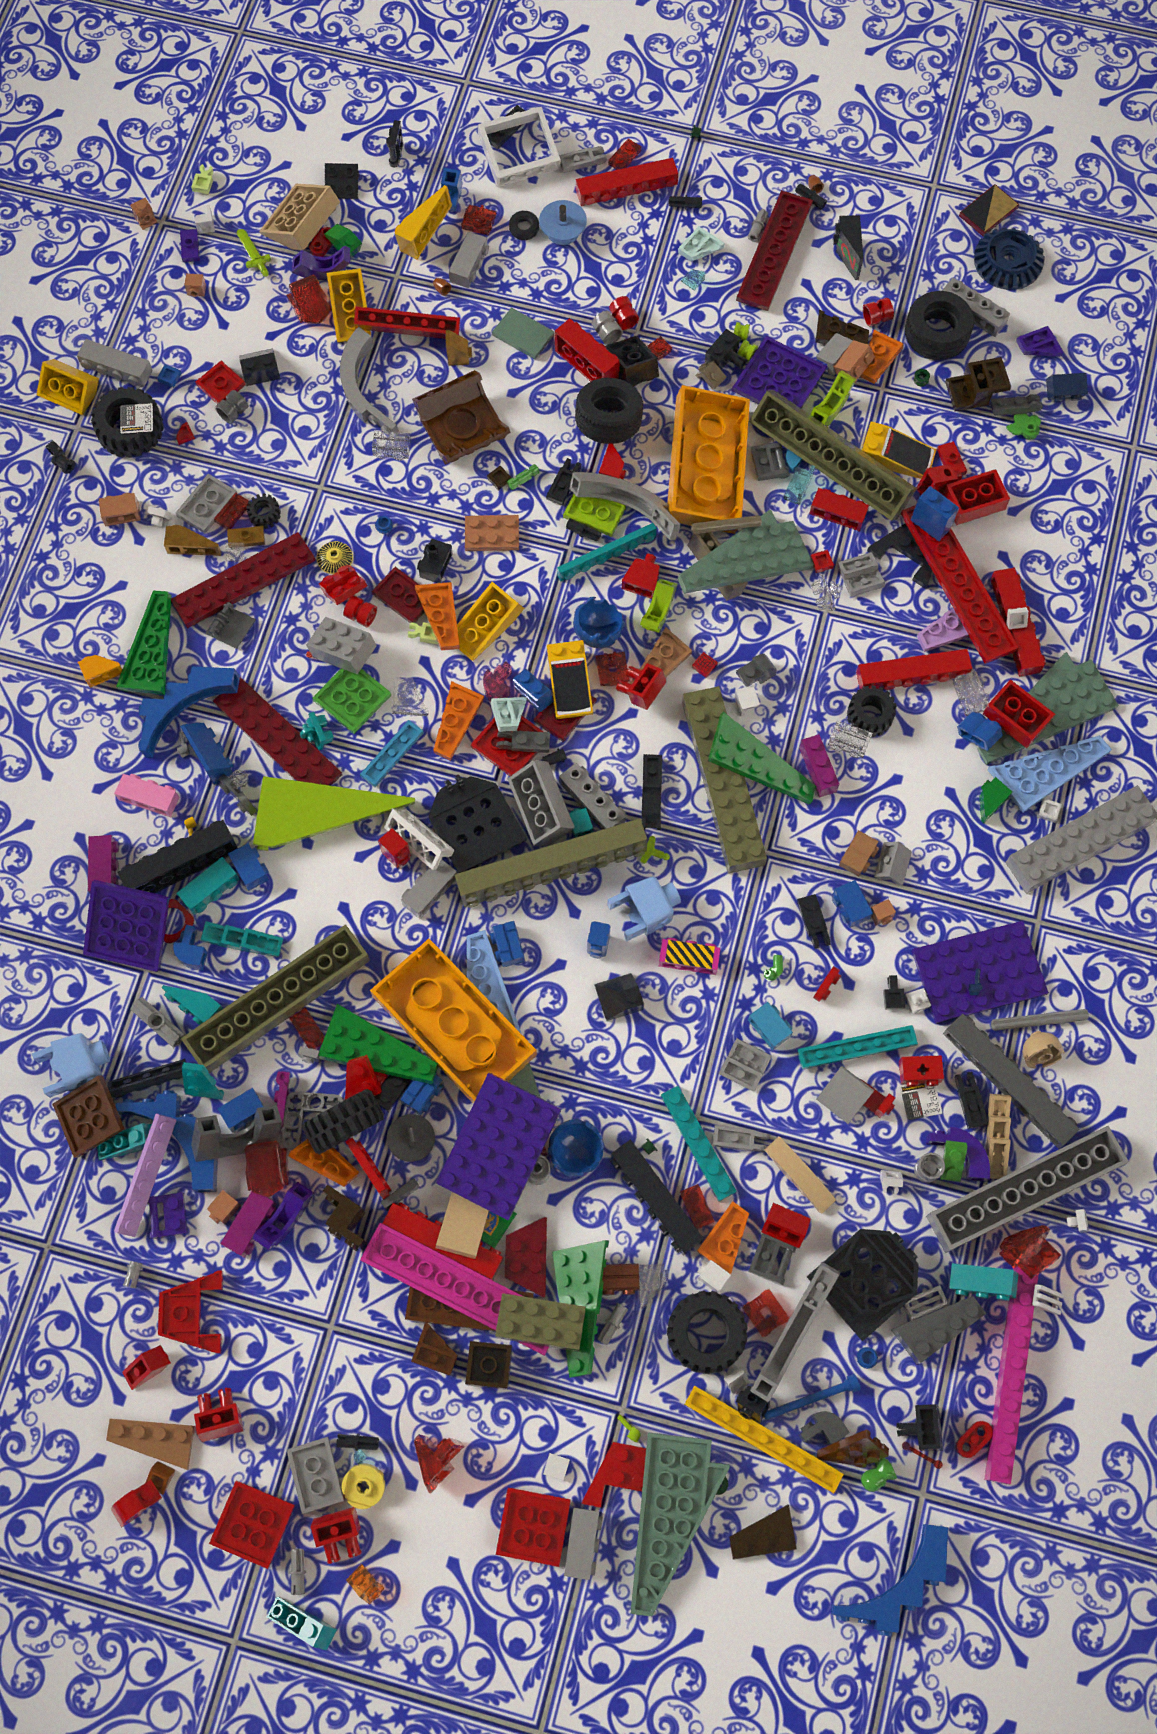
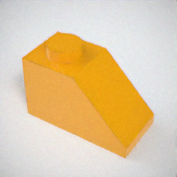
(99, 669)

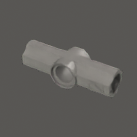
(149, 1014)

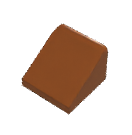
(160, 1476)

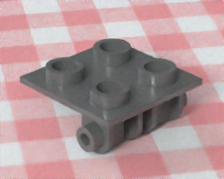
(230, 626)

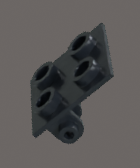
(342, 179)

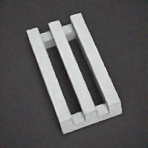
(1054, 1301)
(908, 1309)

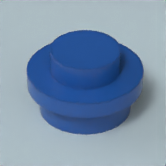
(383, 524)
(867, 1357)

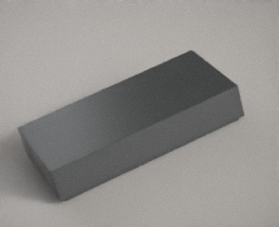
(400, 1194)

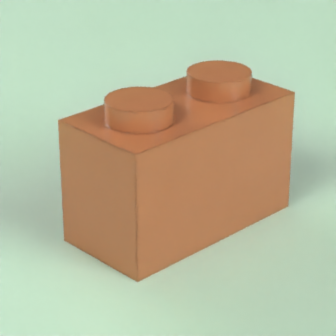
(855, 359)
(119, 509)

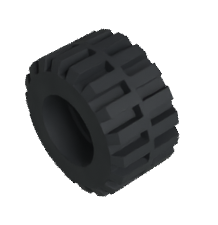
(875, 698)

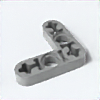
(304, 1106)

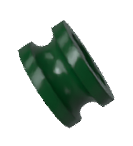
(921, 382)

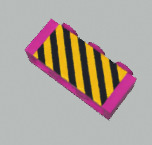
(689, 956)

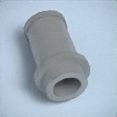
(133, 1272)

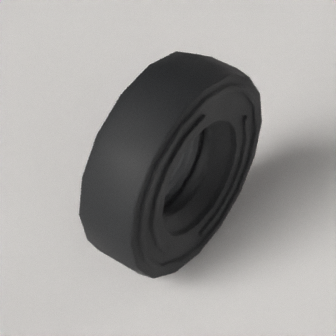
(524, 216)

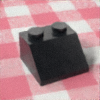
(259, 367)

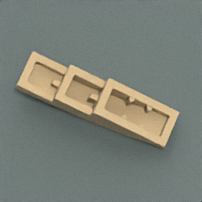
(998, 1134)
(800, 1174)

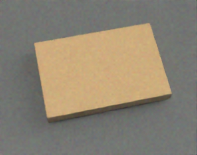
(462, 1227)

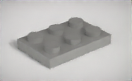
(205, 503)
(315, 1475)

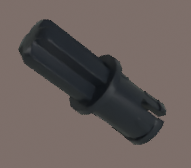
(807, 193)
(687, 202)
(583, 530)
(357, 1442)

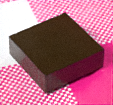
(498, 477)

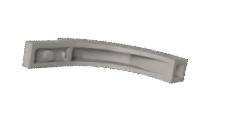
(352, 357)
(629, 494)
(794, 1332)

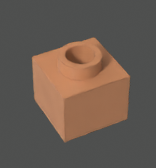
(195, 285)
(883, 912)

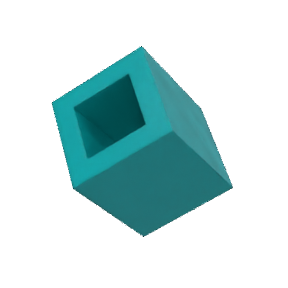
(581, 822)

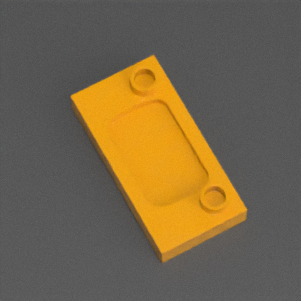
(708, 456)
(452, 1020)

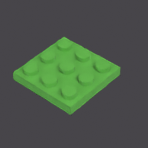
(351, 698)

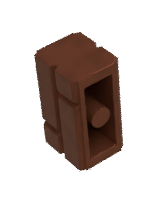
(620, 1278)

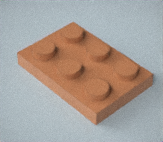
(492, 533)

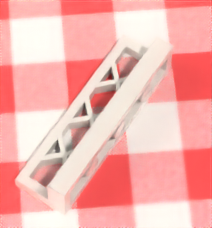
(419, 832)

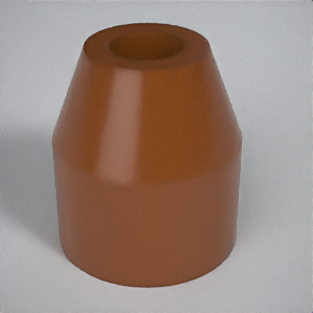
(815, 183)
(442, 286)

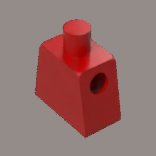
(938, 478)
(642, 576)

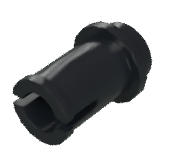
(555, 757)

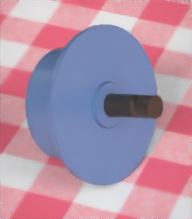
(562, 221)

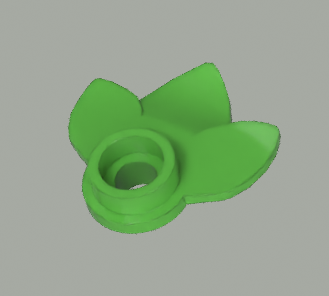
(1025, 426)

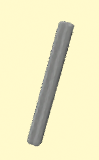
(1039, 1019)

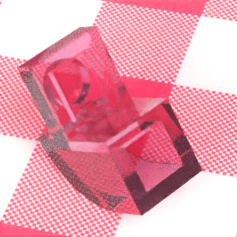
(494, 682)

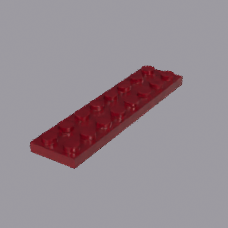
(774, 250)
(243, 579)
(276, 736)

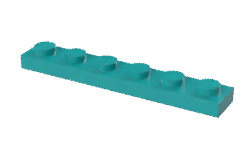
(610, 550)
(857, 1047)
(698, 1143)

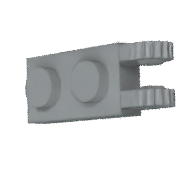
(582, 158)
(738, 1138)

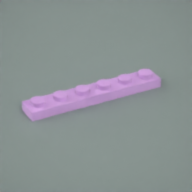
(145, 1175)

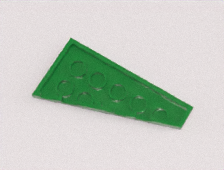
(148, 655)
(747, 756)
(355, 1037)
(581, 1283)

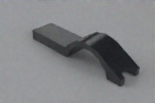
(651, 791)

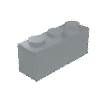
(468, 260)
(428, 889)
(583, 1544)

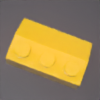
(66, 386)

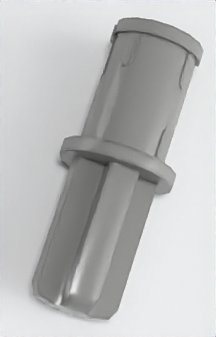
(758, 225)
(612, 1324)
(297, 1572)

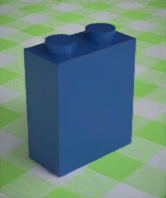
(934, 513)

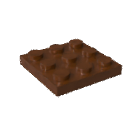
(88, 1116)

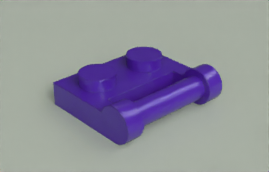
(174, 1215)

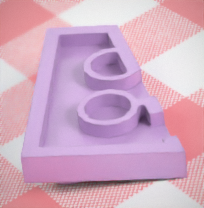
(942, 632)

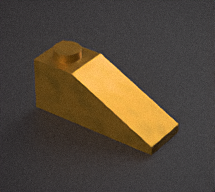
(185, 541)

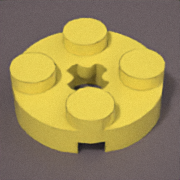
(353, 1492)

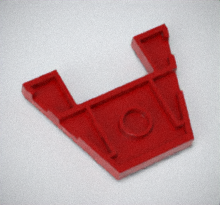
(181, 1313)
(620, 1468)

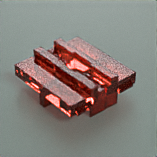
(485, 219)
(603, 664)
(769, 1301)

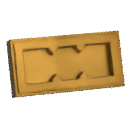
(249, 536)

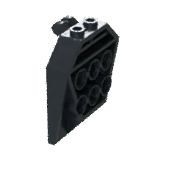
(469, 796)
(898, 1266)

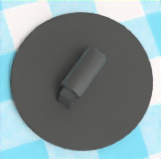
(410, 1137)

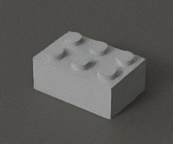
(341, 645)

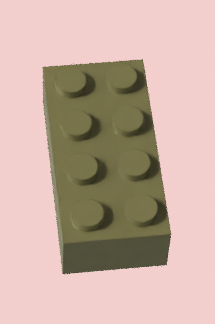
(540, 1322)

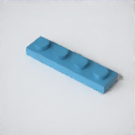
(391, 753)

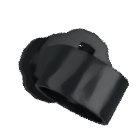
(59, 458)

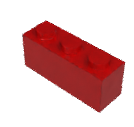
(839, 509)

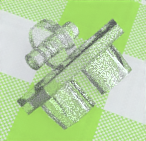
(827, 600)

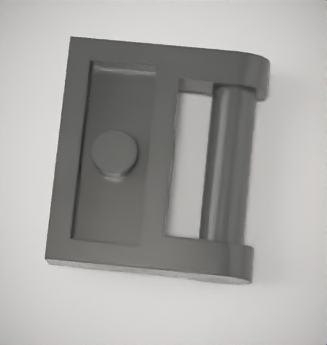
(764, 464)
(765, 1258)

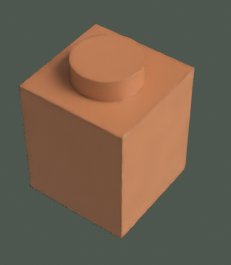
(223, 1208)

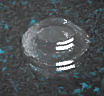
(239, 778)

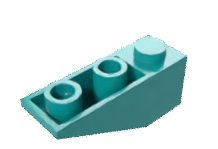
(196, 1003)
(125, 1142)
(302, 1624)

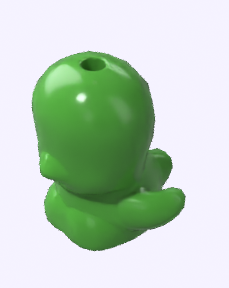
(876, 1478)

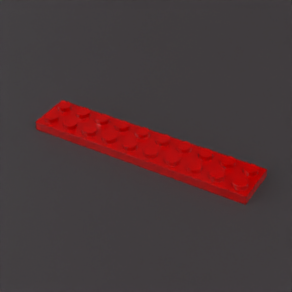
(964, 592)

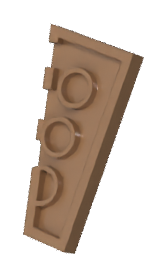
(667, 653)
(158, 1440)

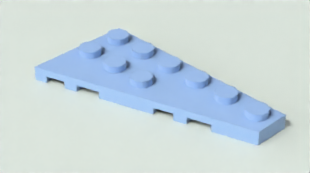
(1046, 771)
(485, 974)

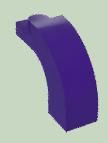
(306, 264)
(976, 1157)
(285, 1217)

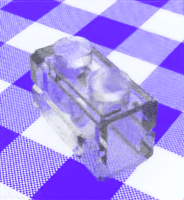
(391, 444)
(971, 692)
(849, 739)

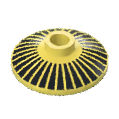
(331, 564)

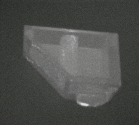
(651, 1282)

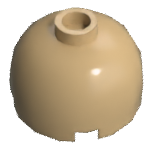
(1042, 1049)

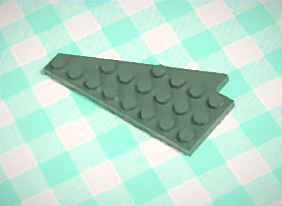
(750, 556)
(1069, 692)
(674, 1500)

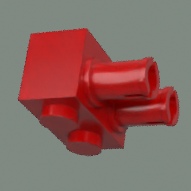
(645, 687)
(219, 1421)
(337, 1527)

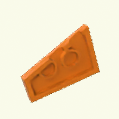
(885, 351)
(329, 1163)
(725, 1238)

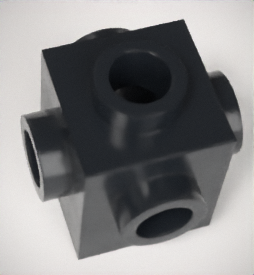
(752, 1406)

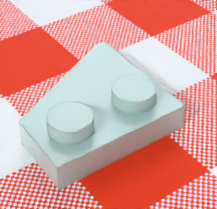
(699, 245)
(508, 712)

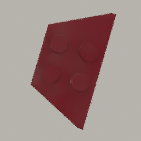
(527, 1257)

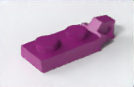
(280, 1097)

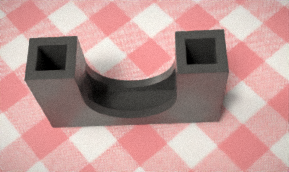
(211, 1144)

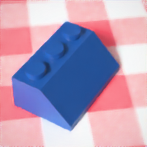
(208, 750)

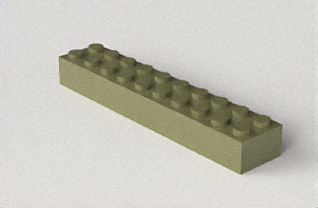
(832, 455)
(725, 790)
(552, 863)
(276, 999)

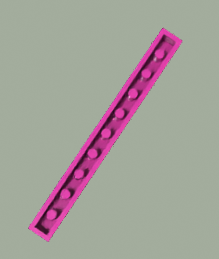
(1011, 1382)

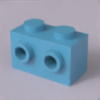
(770, 1025)

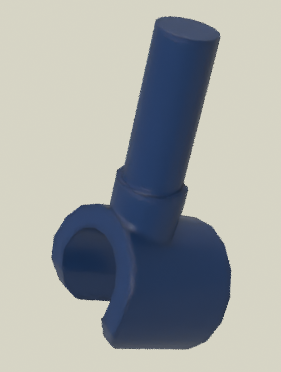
(974, 989)

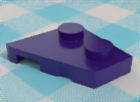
(1040, 343)

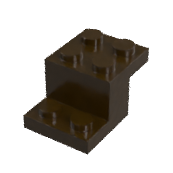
(978, 384)
(344, 1219)

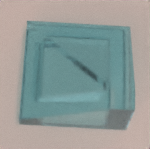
(693, 278)

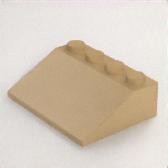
(300, 215)

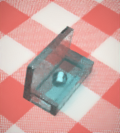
(799, 485)

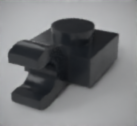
(893, 997)

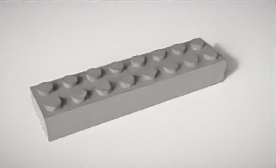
(1081, 839)

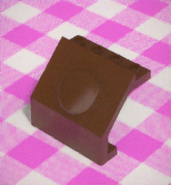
(459, 417)

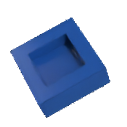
(169, 375)

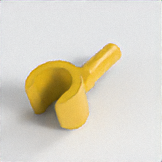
(190, 823)

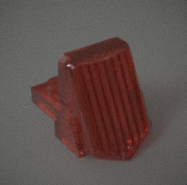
(309, 300)
(266, 1168)
(1029, 1250)
(435, 1460)

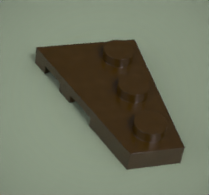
(829, 326)
(766, 1536)

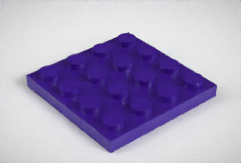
(779, 369)
(126, 925)

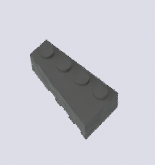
(931, 1332)

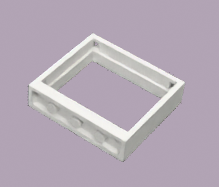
(525, 170)

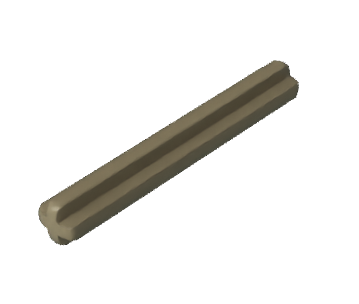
(726, 524)

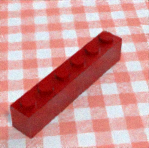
(626, 181)
(405, 322)
(1011, 596)
(914, 670)
(427, 1233)

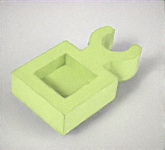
(203, 182)
(425, 633)

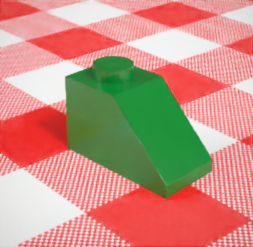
(342, 236)
(992, 797)

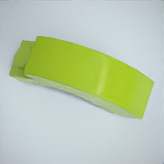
(835, 399)
(659, 606)

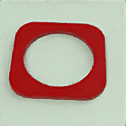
(189, 920)

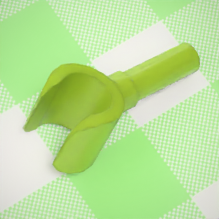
(634, 1433)

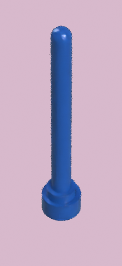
(848, 1385)

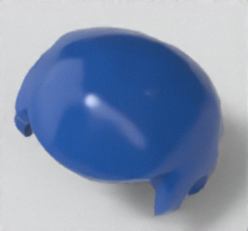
(598, 623)
(575, 1147)

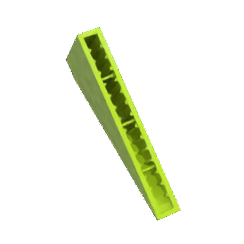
(303, 809)

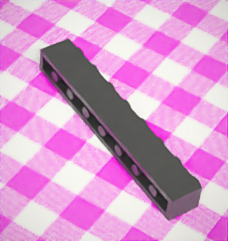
(1011, 1080)

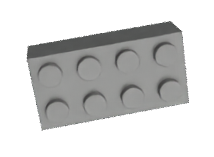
(540, 803)

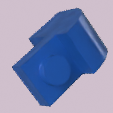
(453, 180)
(187, 953)

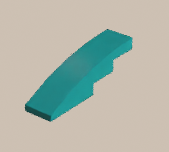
(240, 939)

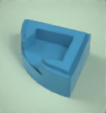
(792, 460)

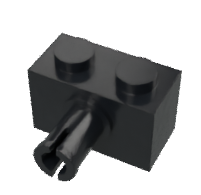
(725, 350)
(435, 560)
(926, 1427)

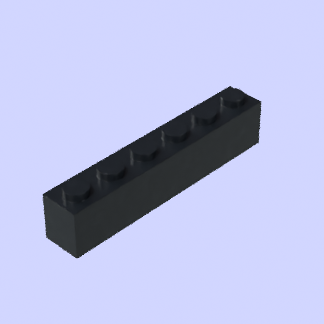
(656, 1197)

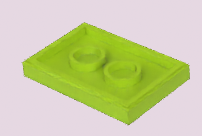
(597, 513)

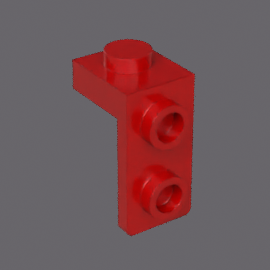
(879, 1103)

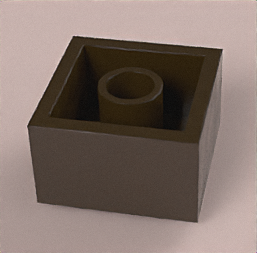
(488, 1365)

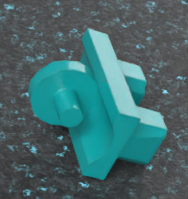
(313, 731)

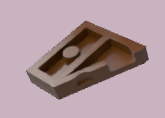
(434, 1352)

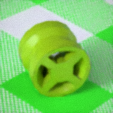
(742, 330)
(747, 350)

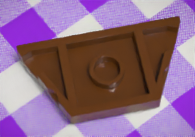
(855, 1450)

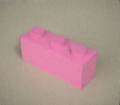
(147, 794)

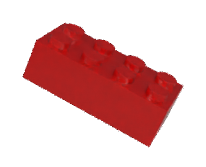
(585, 352)

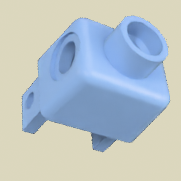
(649, 905)
(75, 1061)

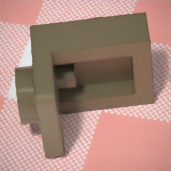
(711, 374)

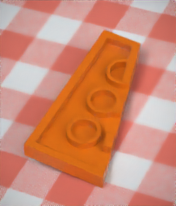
(440, 610)
(458, 714)

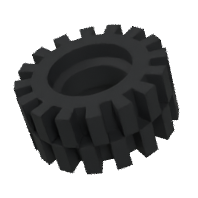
(260, 502)

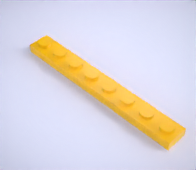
(764, 1439)

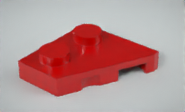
(360, 1077)

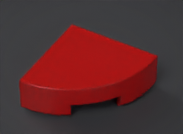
(184, 434)

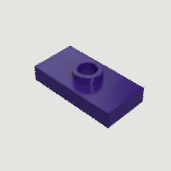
(189, 245)

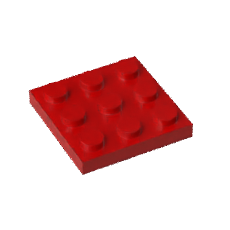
(504, 759)
(369, 1167)
(252, 1524)
(533, 1527)

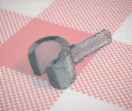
(360, 1456)

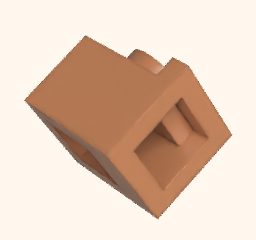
(143, 213)

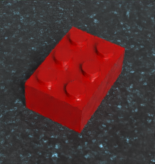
(977, 496)
(1018, 713)

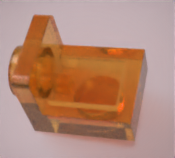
(365, 1584)

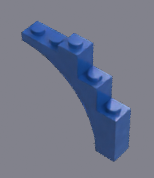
(159, 713)
(168, 1104)
(908, 1591)

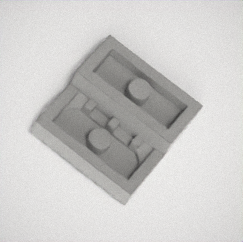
(861, 574)
(745, 1064)
(845, 1094)

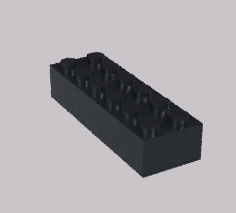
(179, 859)

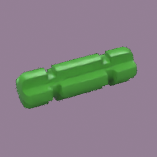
(523, 477)

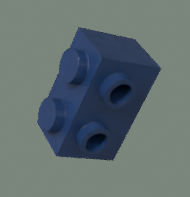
(1067, 386)

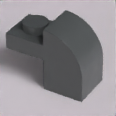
(759, 670)
(826, 1422)

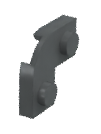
(244, 804)

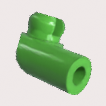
(776, 970)

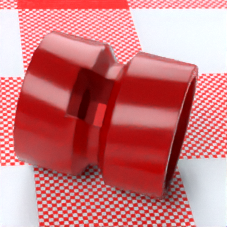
(878, 311)
(624, 313)
(357, 609)

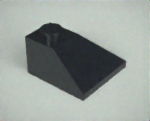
(619, 996)

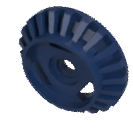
(1002, 272)

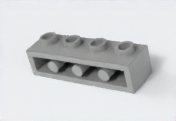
(986, 313)
(114, 363)
(590, 796)

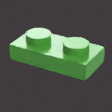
(954, 1160)

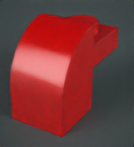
(135, 1502)

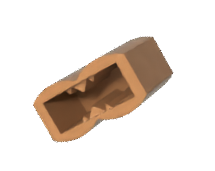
(858, 853)

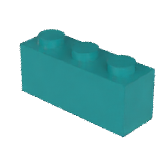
(208, 886)
(983, 1281)

